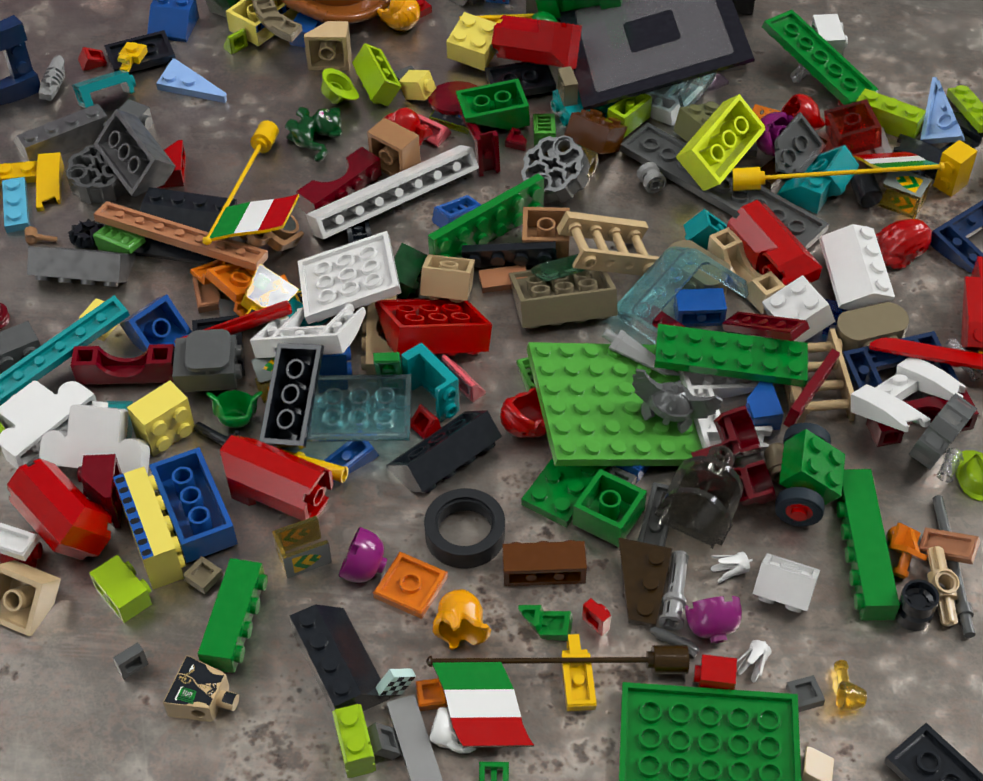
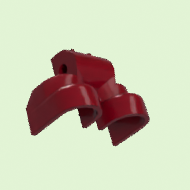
(740, 436)

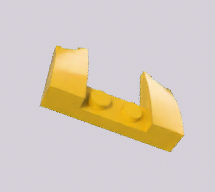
(45, 172)

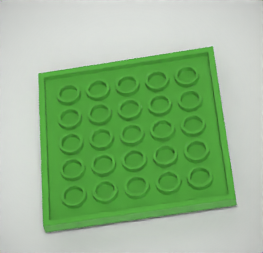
(595, 413)

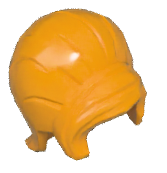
(400, 15)
(460, 619)

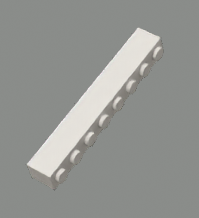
(392, 191)

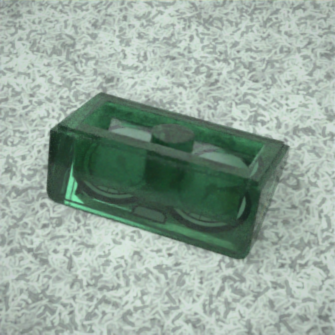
(556, 268)

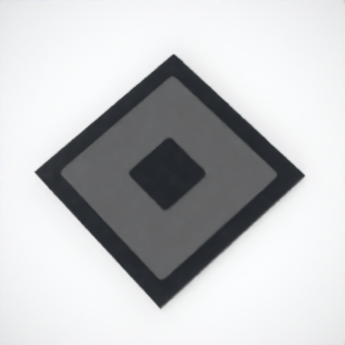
(653, 46)

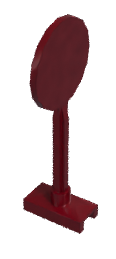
(486, 144)

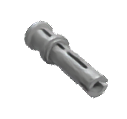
(674, 599)

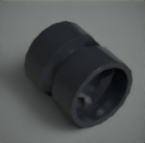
(917, 605)

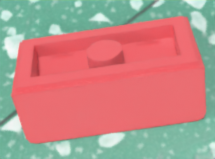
(440, 132)
(466, 384)

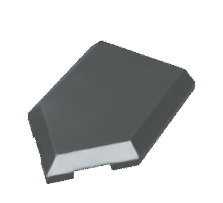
(797, 146)

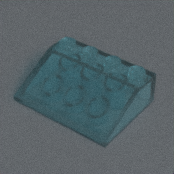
(362, 408)

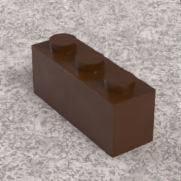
(544, 563)

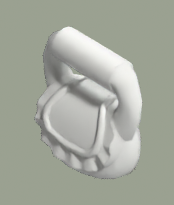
(444, 735)

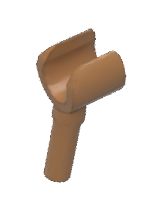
(33, 237)

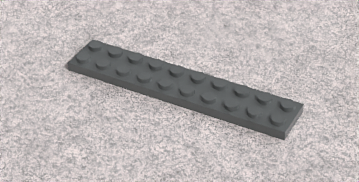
(657, 146)

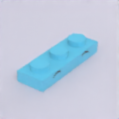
(15, 204)

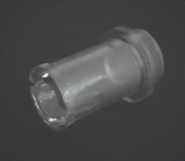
(951, 461)

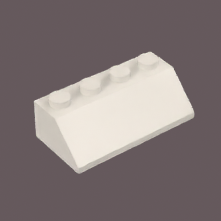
(856, 267)

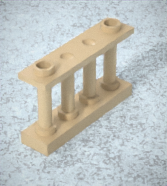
(608, 229)
(842, 381)

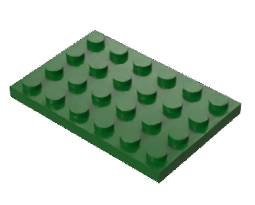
(707, 734)

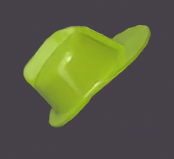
(337, 86)
(971, 474)

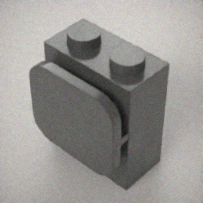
(207, 361)

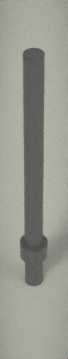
(963, 607)

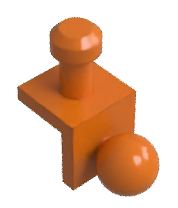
(904, 541)

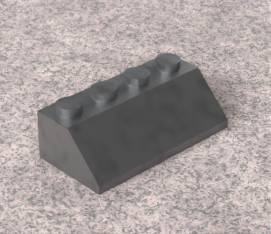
(63, 134)
(133, 153)
(79, 264)

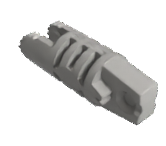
(52, 79)

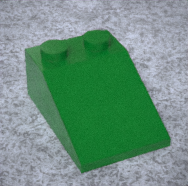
(495, 105)

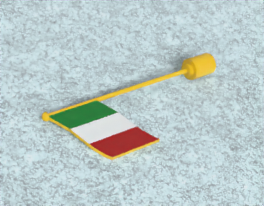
(752, 178)
(253, 216)

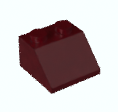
(99, 485)

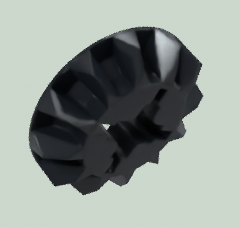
(80, 238)

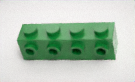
(232, 615)

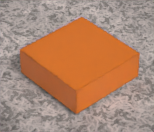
(430, 695)

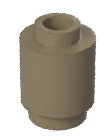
(773, 460)

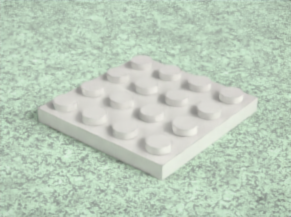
(348, 275)

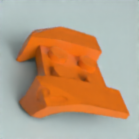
(228, 278)

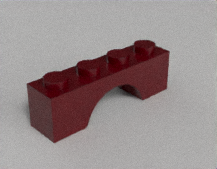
(362, 169)
(96, 366)
(929, 406)

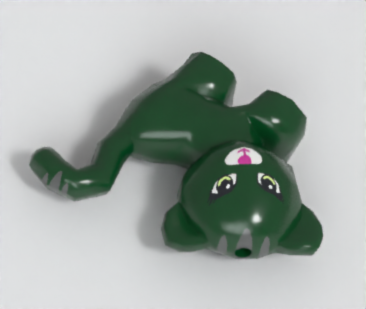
(323, 122)

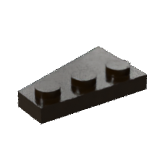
(644, 578)

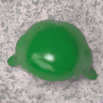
(234, 407)

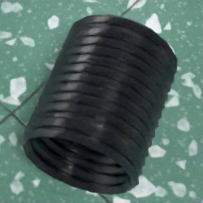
(866, 189)

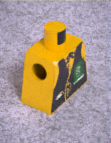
(266, 290)

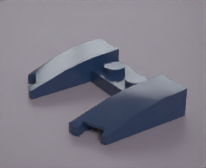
(23, 79)
(952, 237)
(865, 363)

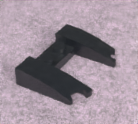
(934, 154)

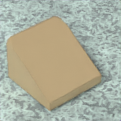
(817, 766)

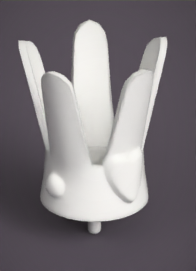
(737, 563)
(758, 653)

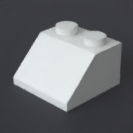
(786, 583)

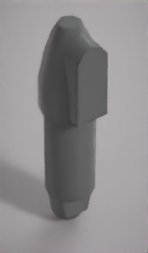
(673, 639)

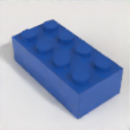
(193, 504)

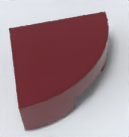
(516, 140)

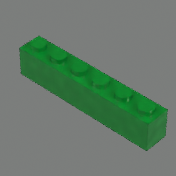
(866, 547)

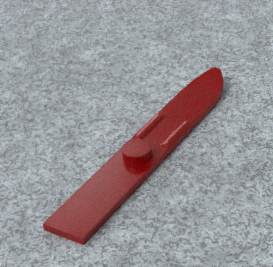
(928, 352)

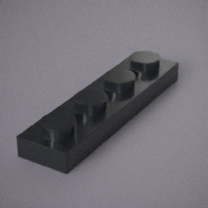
(510, 254)

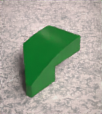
(548, 624)

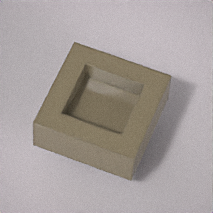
(203, 575)

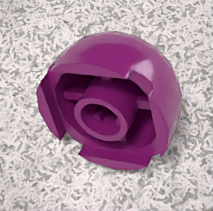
(774, 125)
(363, 557)
(714, 618)

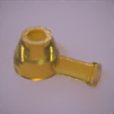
(848, 695)

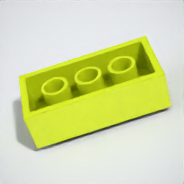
(721, 142)

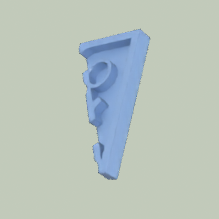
(184, 81)
(939, 121)

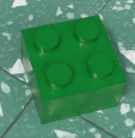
(609, 507)

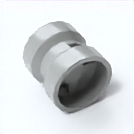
(651, 177)

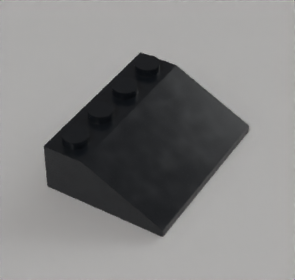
(184, 208)

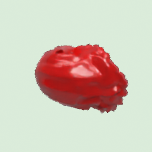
(903, 242)
(523, 415)

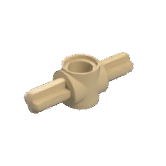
(949, 579)

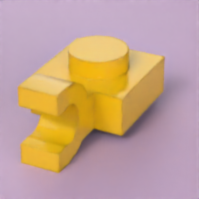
(131, 54)

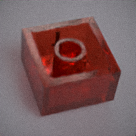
(854, 127)

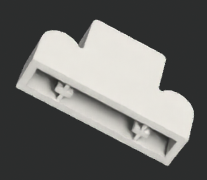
(33, 414)
(95, 432)

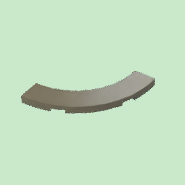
(274, 21)

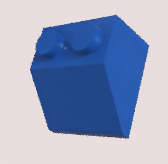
(174, 17)
(155, 324)

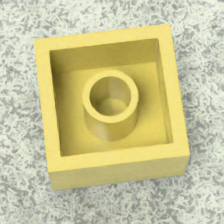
(472, 41)
(162, 417)

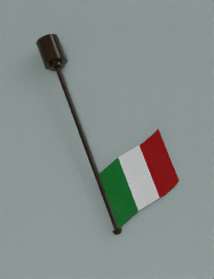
(485, 703)

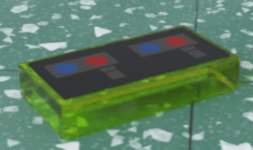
(453, 122)

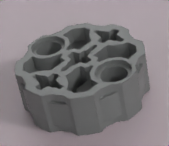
(557, 161)
(93, 178)
(942, 431)

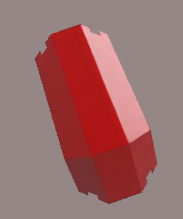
(537, 41)
(772, 245)
(274, 478)
(59, 510)

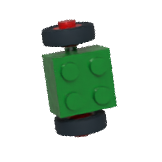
(810, 472)

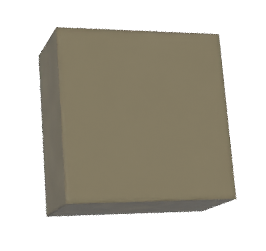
(567, 86)

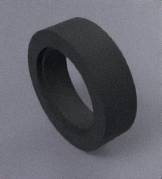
(464, 500)

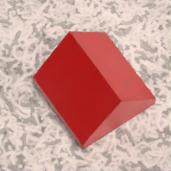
(424, 422)

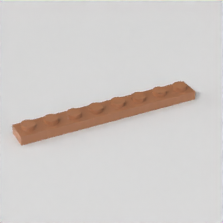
(180, 235)

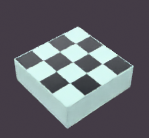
(395, 681)

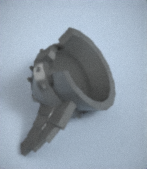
(672, 401)

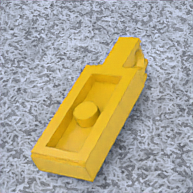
(578, 678)

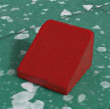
(91, 58)

